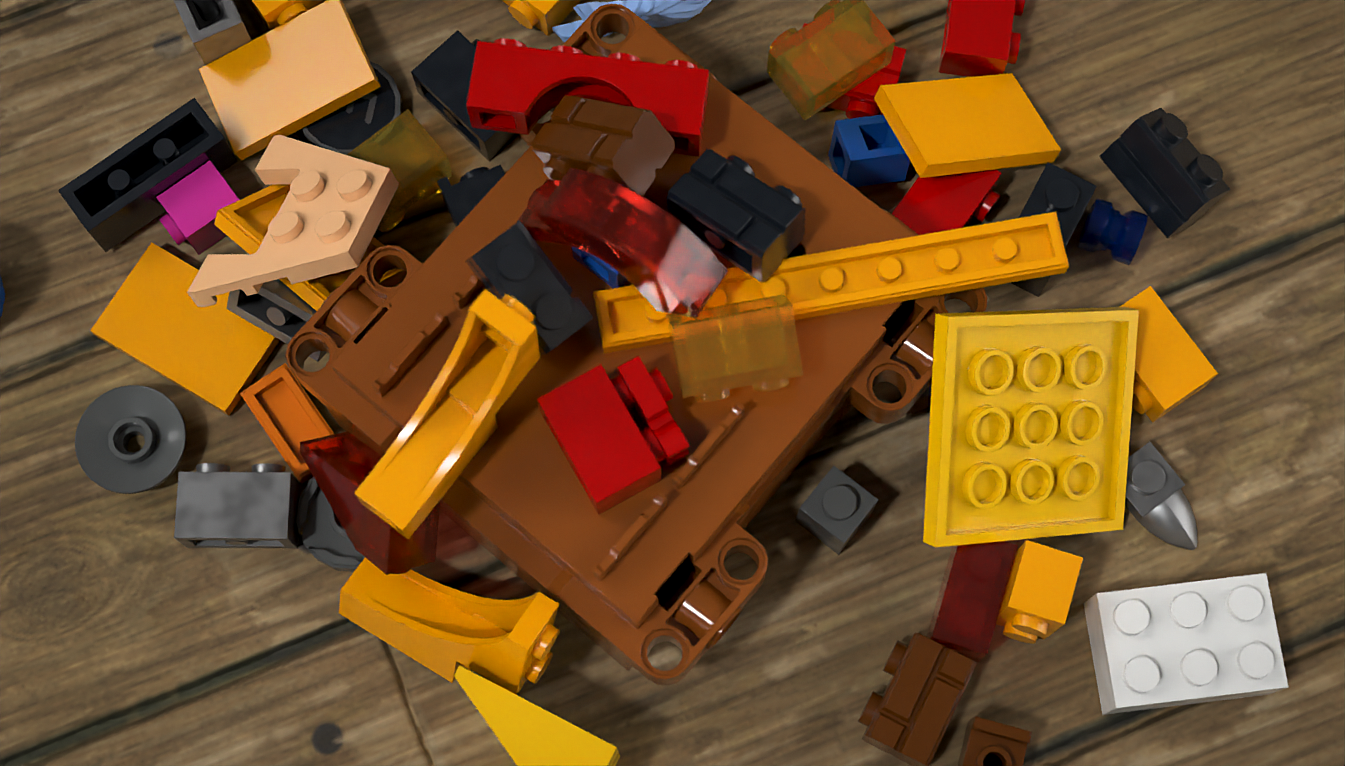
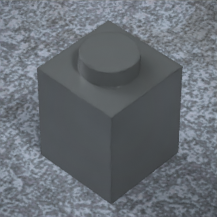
(836, 510)

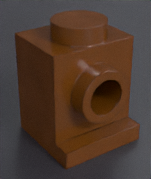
(992, 737)

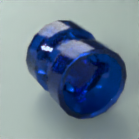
(1110, 230)

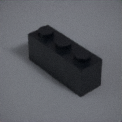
(122, 189)

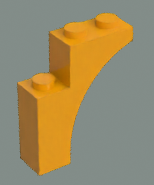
(456, 415)
(453, 628)

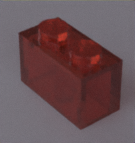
(971, 597)

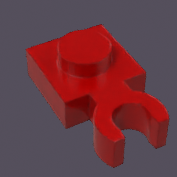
(650, 396)

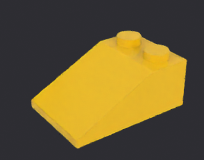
(532, 733)

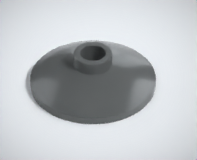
(109, 426)

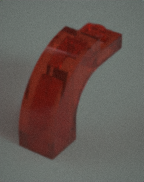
(628, 234)

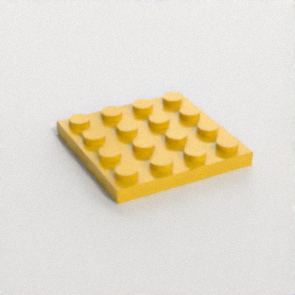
(1029, 424)

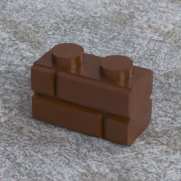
(604, 140)
(917, 700)

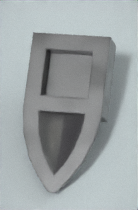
(1157, 499)

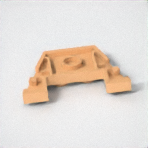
(319, 227)

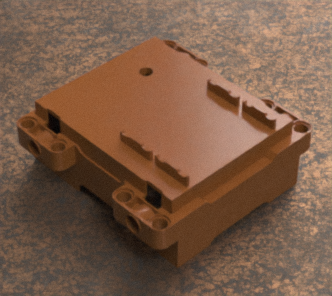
(520, 488)

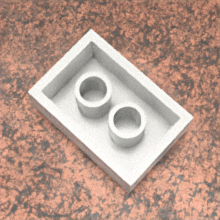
(1185, 643)

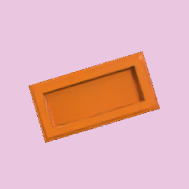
(286, 416)

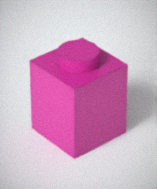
(193, 207)

